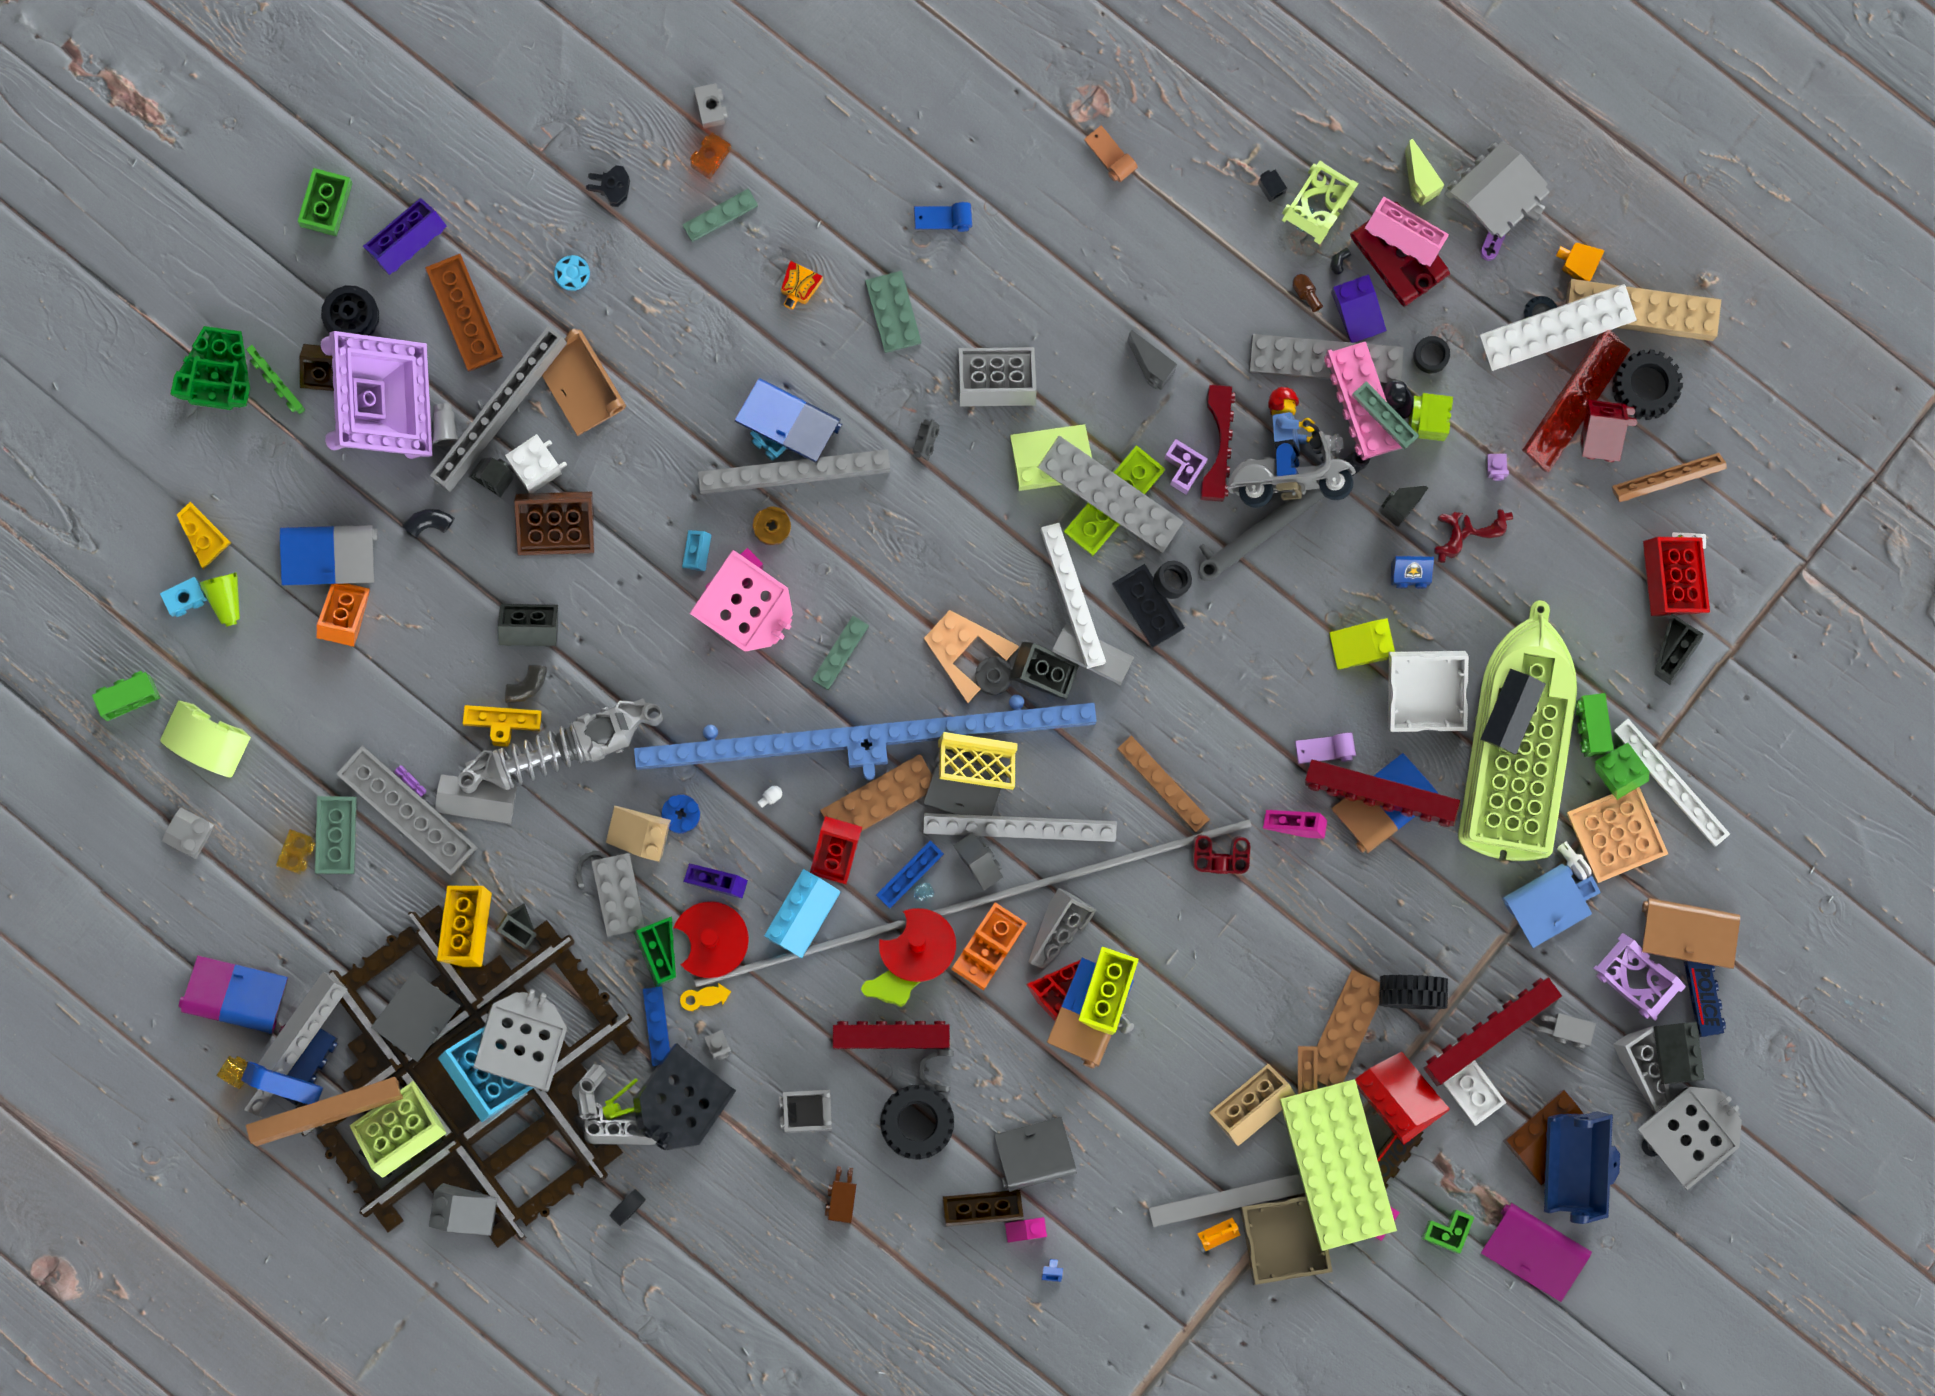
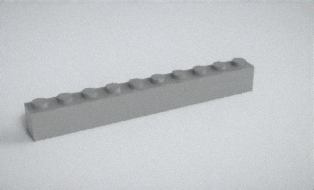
(498, 409)
(794, 472)

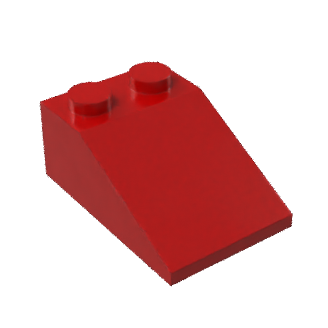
(835, 850)

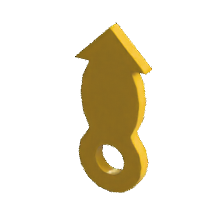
(706, 997)

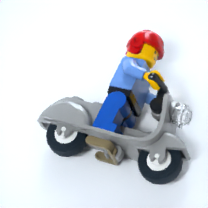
(1259, 479)

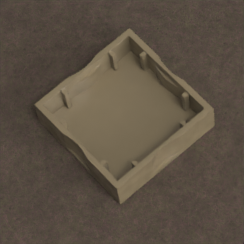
(1283, 1241)

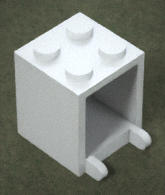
(534, 464)

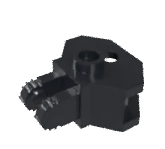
(610, 185)

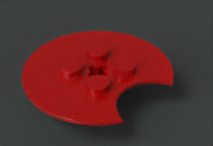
(716, 938)
(922, 949)

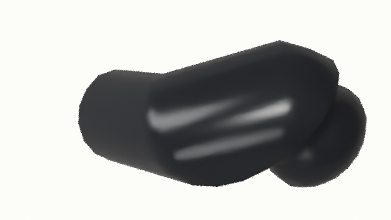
(1337, 261)

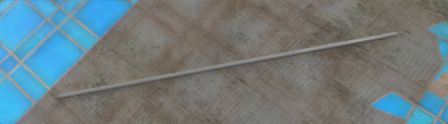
(981, 900)

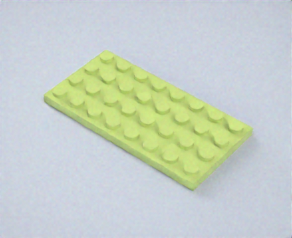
(1338, 1165)

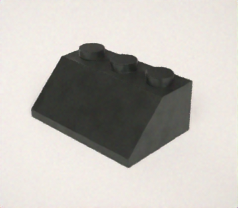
(1400, 504)
(528, 625)
(1679, 1053)

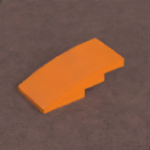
(989, 946)

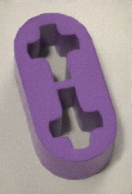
(1496, 247)

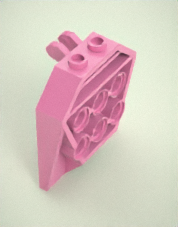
(772, 613)

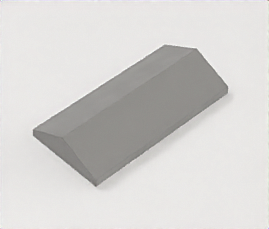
(1116, 662)
(485, 803)

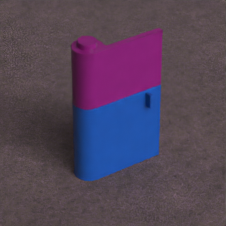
(234, 994)

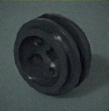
(357, 295)

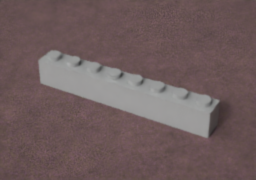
(294, 1037)

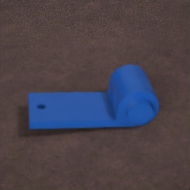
(944, 217)

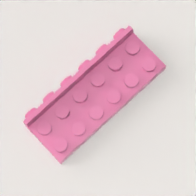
(1349, 371)

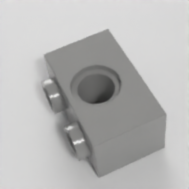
(708, 94)

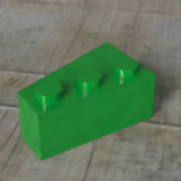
(658, 950)

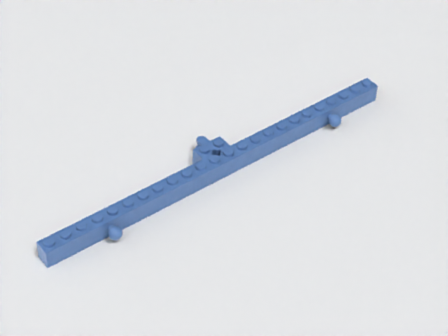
(853, 737)

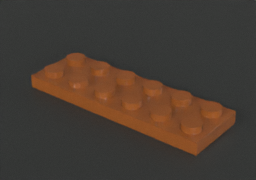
(464, 312)

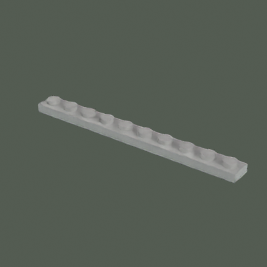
(1020, 827)

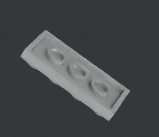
(618, 894)

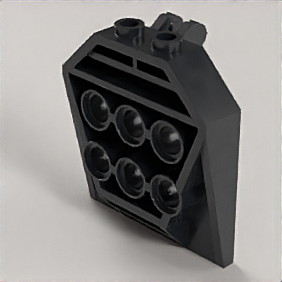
(658, 1121)

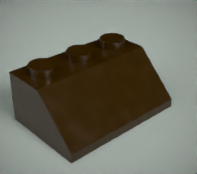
(315, 368)

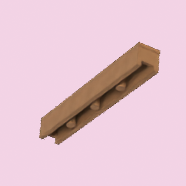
(324, 1111)

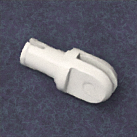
(1575, 861)

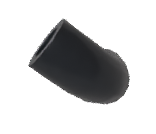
(428, 519)

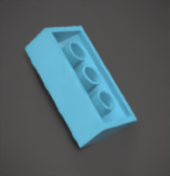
(802, 913)

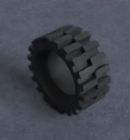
(1642, 407)
(1413, 992)

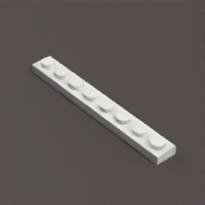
(1072, 595)
(1672, 783)

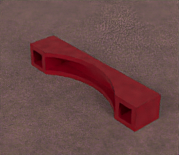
(1219, 404)

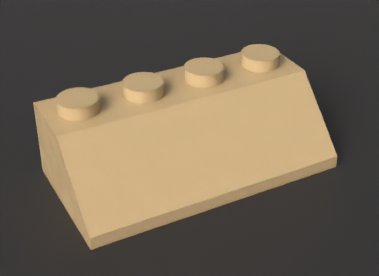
(1252, 1104)

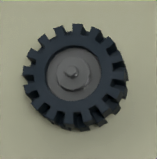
(1538, 305)

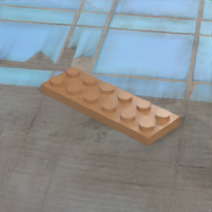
(883, 795)
(1346, 1028)

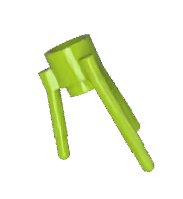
(613, 1110)

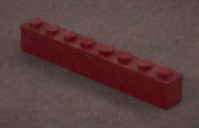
(1383, 793)
(1492, 1032)

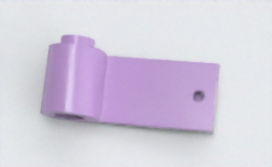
(1325, 749)

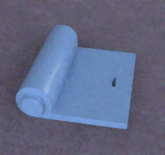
(1544, 902)

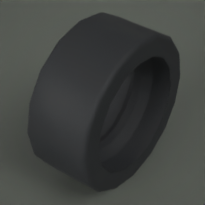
(1431, 368)
(1162, 586)
(627, 1207)

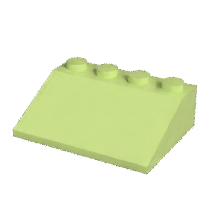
(1033, 446)
(397, 1130)

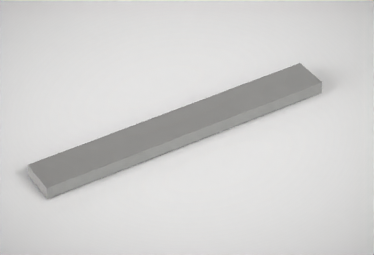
(1226, 1200)

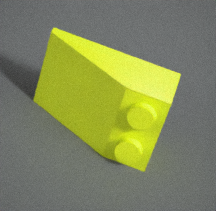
(1362, 644)

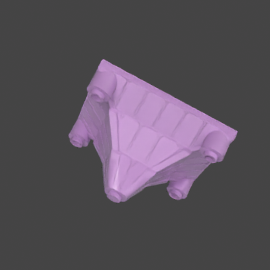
(379, 394)

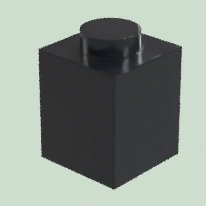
(1272, 185)

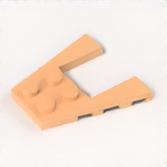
(952, 637)

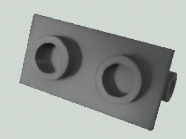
(929, 431)

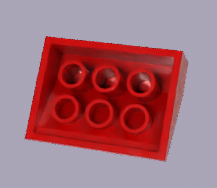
(1676, 576)
(1401, 1096)

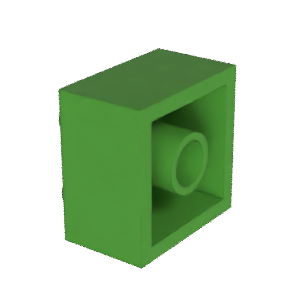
(1622, 771)

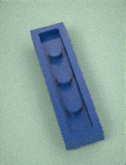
(909, 874)
(656, 1024)

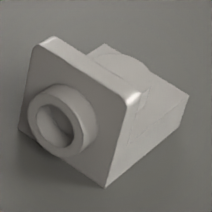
(718, 1045)

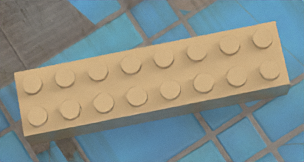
(1661, 311)

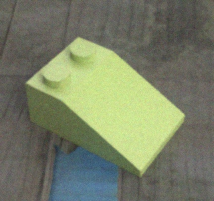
(1423, 179)

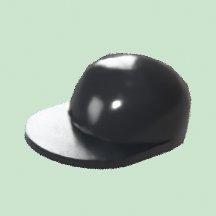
(1399, 397)

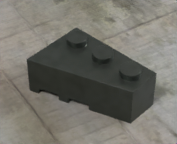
(492, 475)

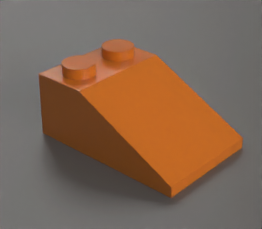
(342, 613)

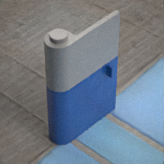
(327, 554)

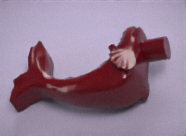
(1496, 529)
(1455, 544)

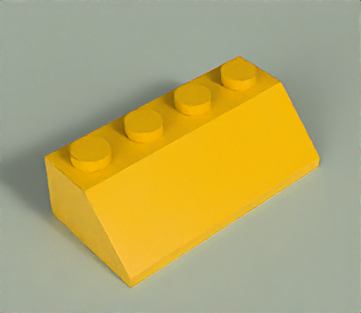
(464, 925)

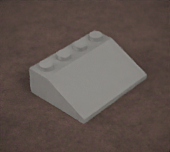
(997, 376)

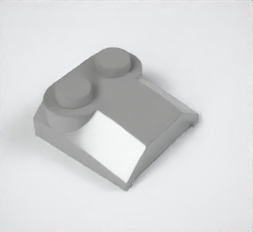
(188, 833)

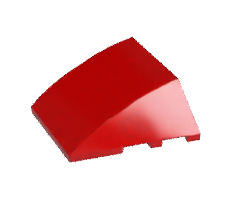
(1052, 988)

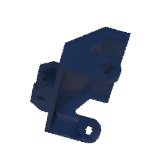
(1580, 1165)

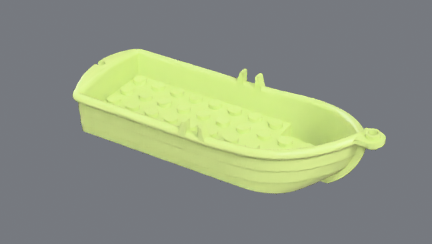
(1511, 797)

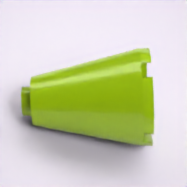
(223, 597)

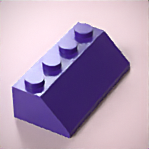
(405, 236)

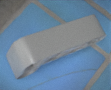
(620, 1126)

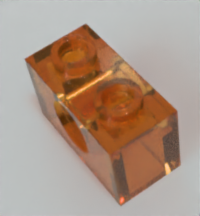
(709, 166)

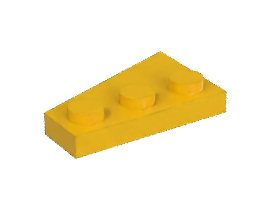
(202, 534)

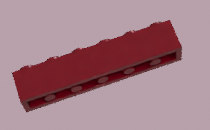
(891, 1036)

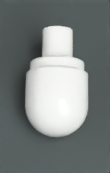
(770, 796)

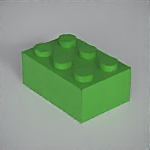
(325, 202)
(125, 695)
(1594, 725)

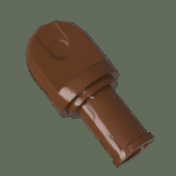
(1306, 291)

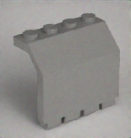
(1499, 188)

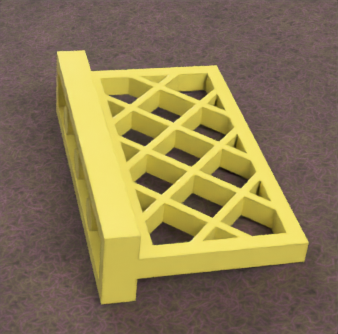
(977, 746)

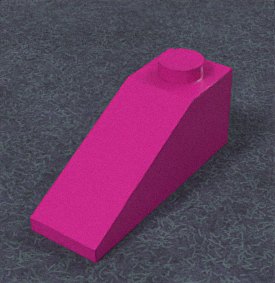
(1296, 823)

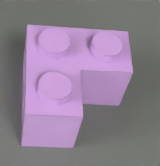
(1189, 464)

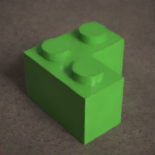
(1453, 1235)

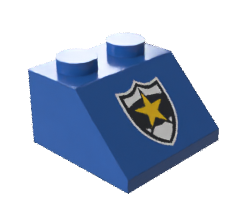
(1412, 571)

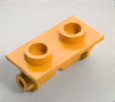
(1219, 1234)

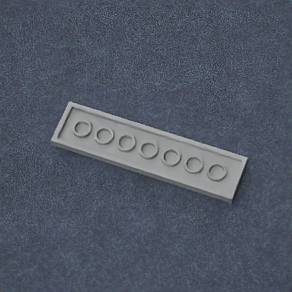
(1306, 357)
(1110, 494)
(406, 810)

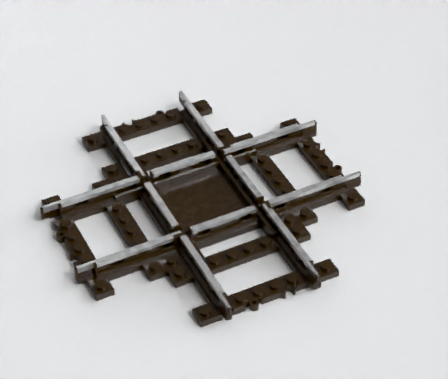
(457, 1168)

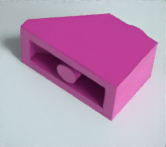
(1025, 1230)

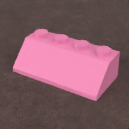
(1406, 231)

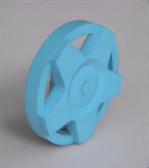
(572, 273)

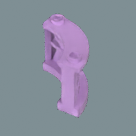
(1665, 977)

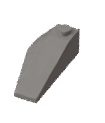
(1061, 921)
(1639, 1057)

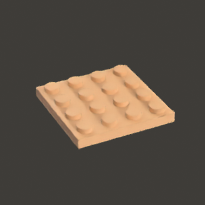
(1617, 834)

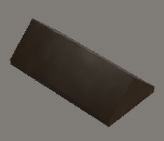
(982, 1208)

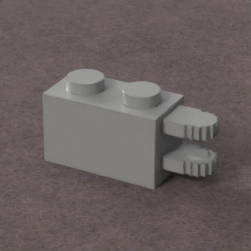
(1569, 1029)

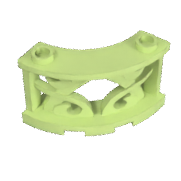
(1342, 194)

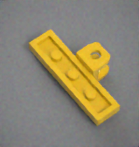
(502, 721)

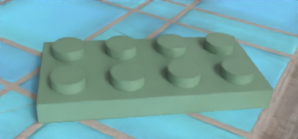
(893, 311)
(335, 835)

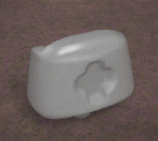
(1124, 1025)

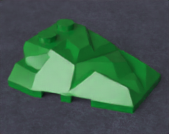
(214, 371)

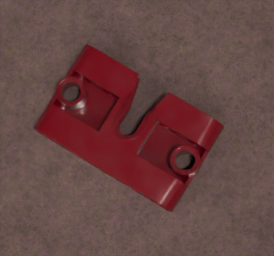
(1398, 273)

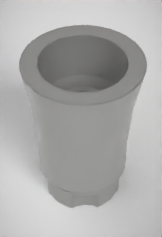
(444, 426)

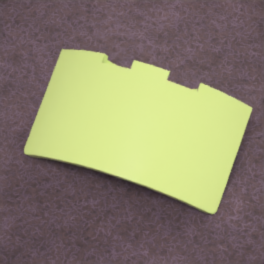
(203, 741)

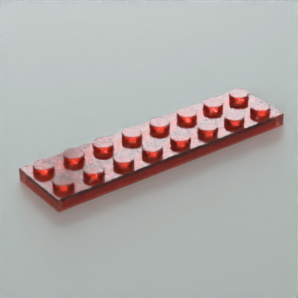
(1570, 405)

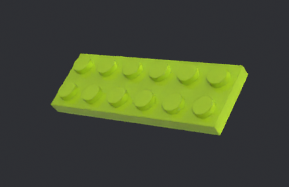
(1091, 526)

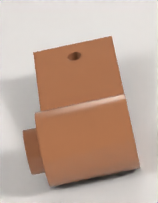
(1109, 153)

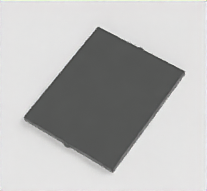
(415, 1016)

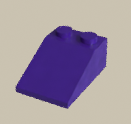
(1359, 309)

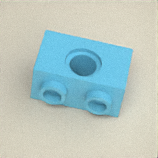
(172, 597)

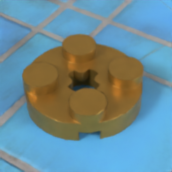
(781, 520)

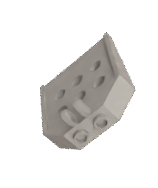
(536, 1016)
(1720, 1121)

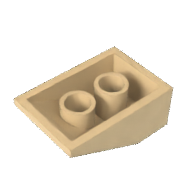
(638, 833)

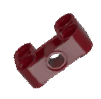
(1221, 863)

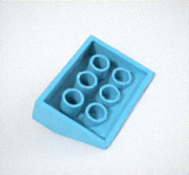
(482, 1090)

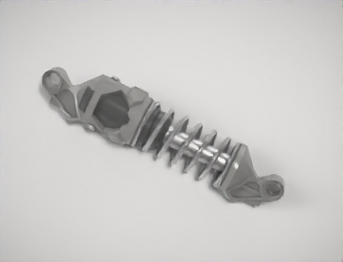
(585, 739)

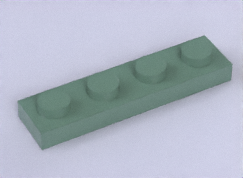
(720, 215)
(1385, 415)
(840, 653)

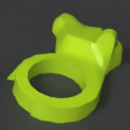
(889, 989)

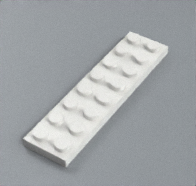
(1558, 327)

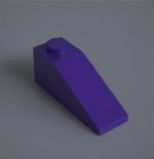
(716, 880)

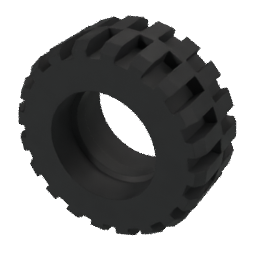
(890, 1122)

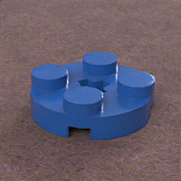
(690, 808)

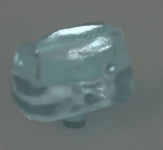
(923, 891)

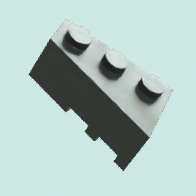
(1676, 649)

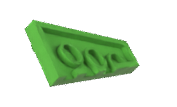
(270, 376)

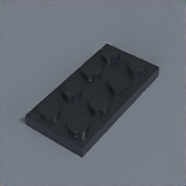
(1147, 606)

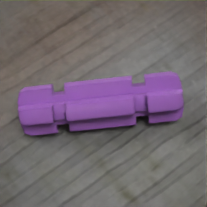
(410, 781)

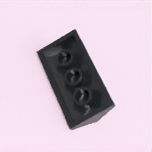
(1513, 711)

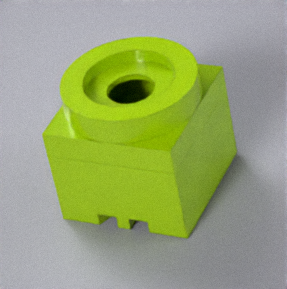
(1431, 416)

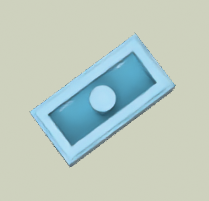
(696, 550)

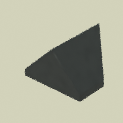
(517, 927)

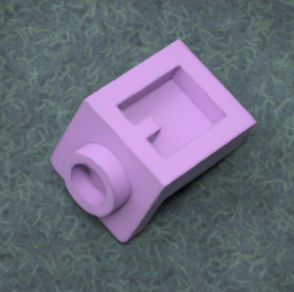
(1497, 466)

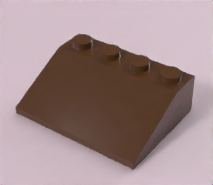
(554, 523)
(1530, 1138)

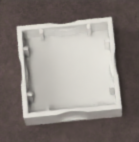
(1427, 691)

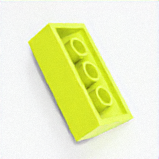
(1108, 990)

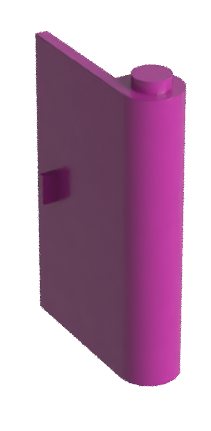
(1536, 1252)

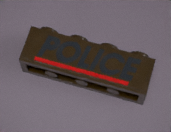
(1393, 1153)

